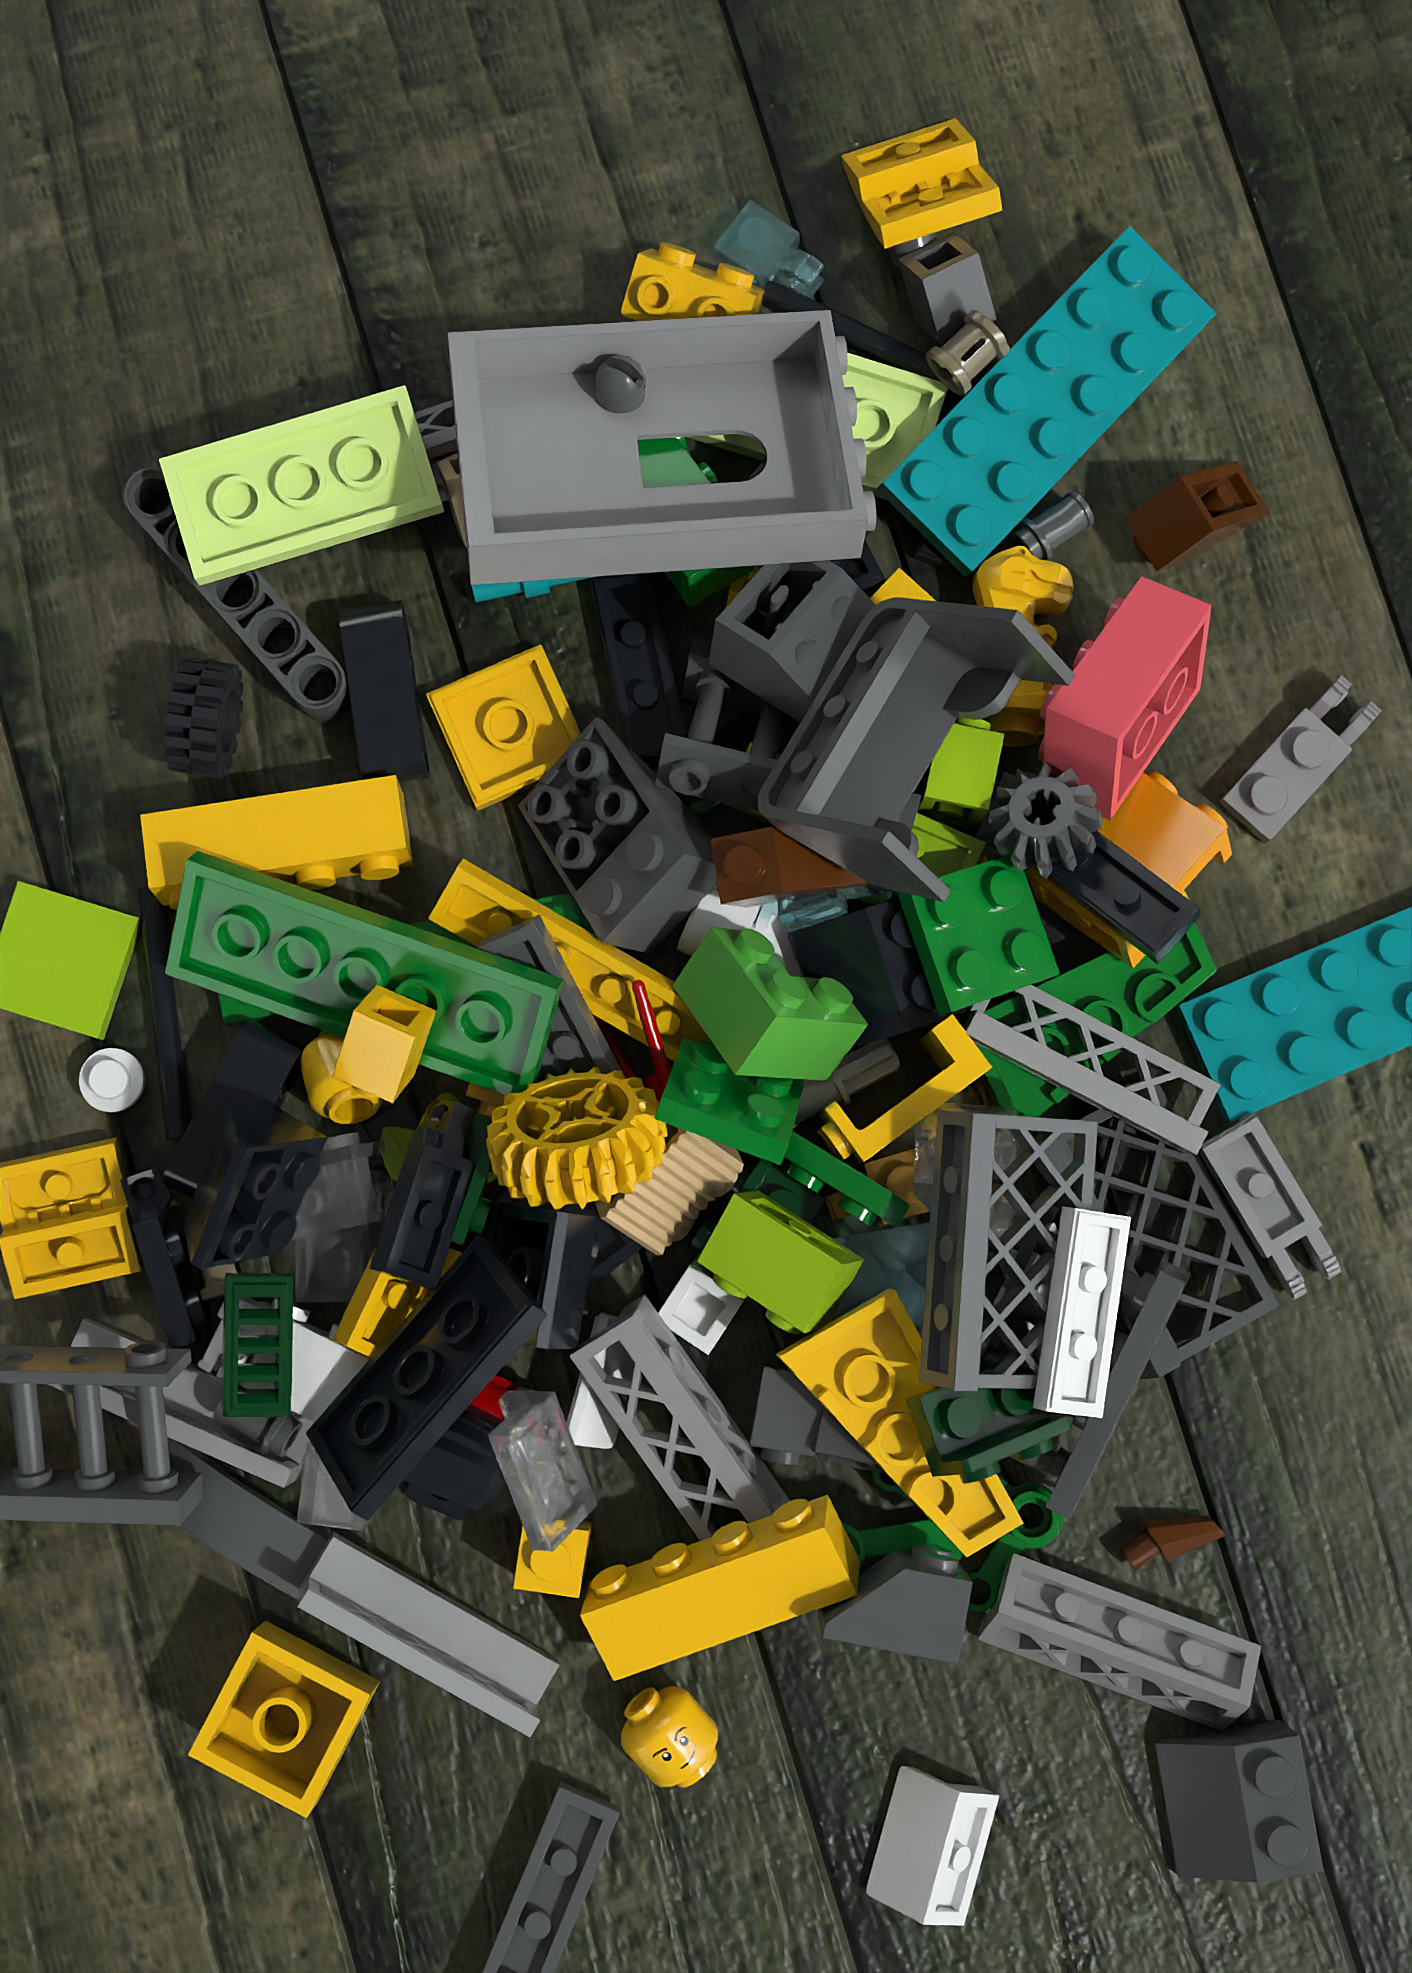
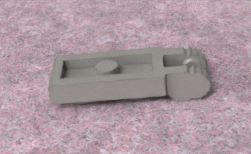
(1295, 765)
(1267, 1201)

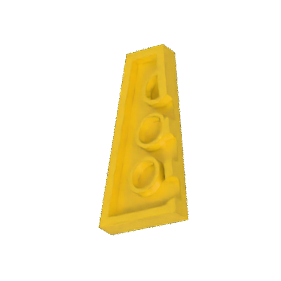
(862, 1375)

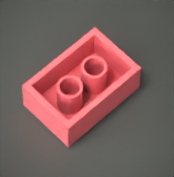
(1126, 691)

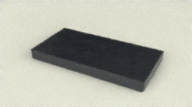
(424, 1376)

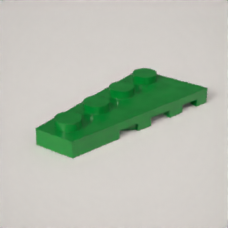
(1107, 991)

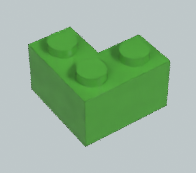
(764, 1016)

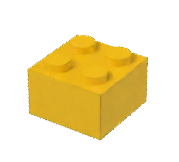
(284, 1718)

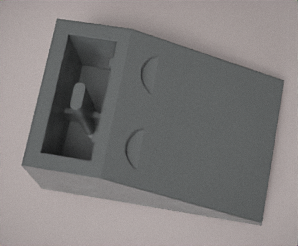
(788, 631)
(620, 841)

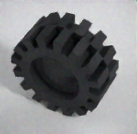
(203, 717)

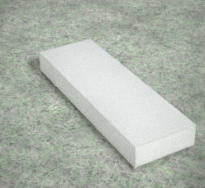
(1082, 1312)

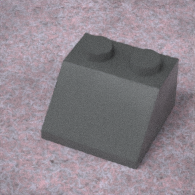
(906, 1605)
(1238, 1804)

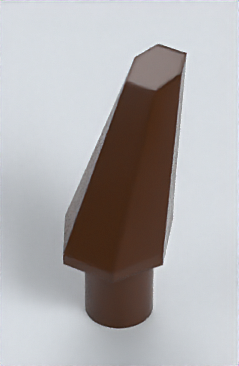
(1170, 1538)

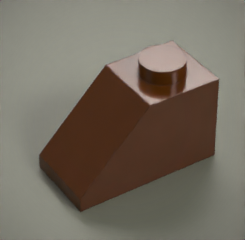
(1195, 515)
(772, 868)

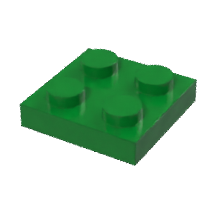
(980, 937)
(729, 1108)

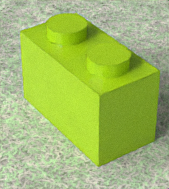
(962, 775)
(779, 1262)

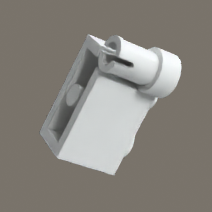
(318, 1363)

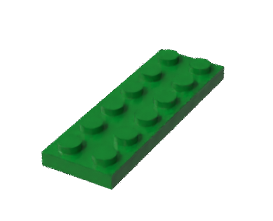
(324, 956)

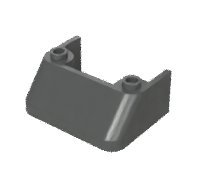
(884, 720)

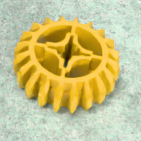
(576, 1138)

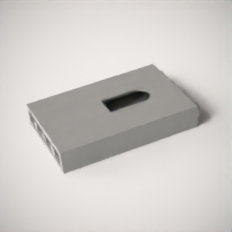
(560, 480)

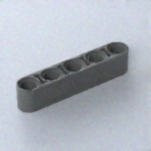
(253, 621)

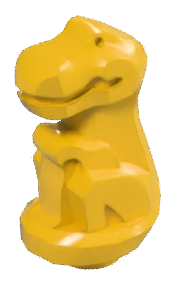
(1032, 587)

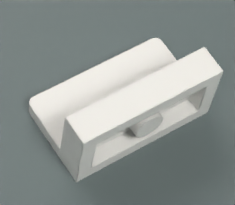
(931, 1847)

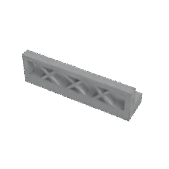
(1090, 1083)
(694, 1409)
(190, 1411)
(428, 1633)
(1121, 1643)

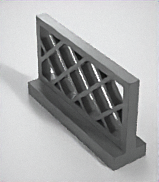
(962, 1236)
(1166, 1354)

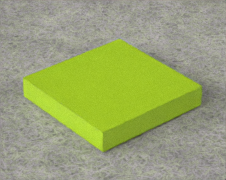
(64, 959)

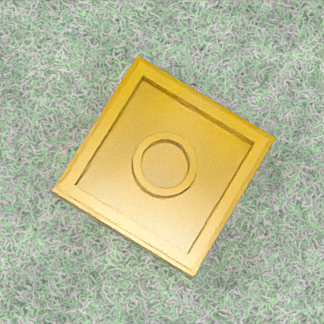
(505, 725)

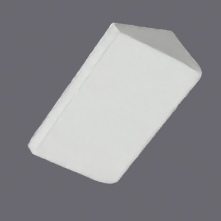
(588, 1417)

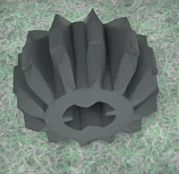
(1070, 814)

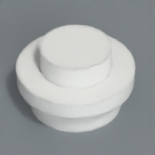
(112, 1080)

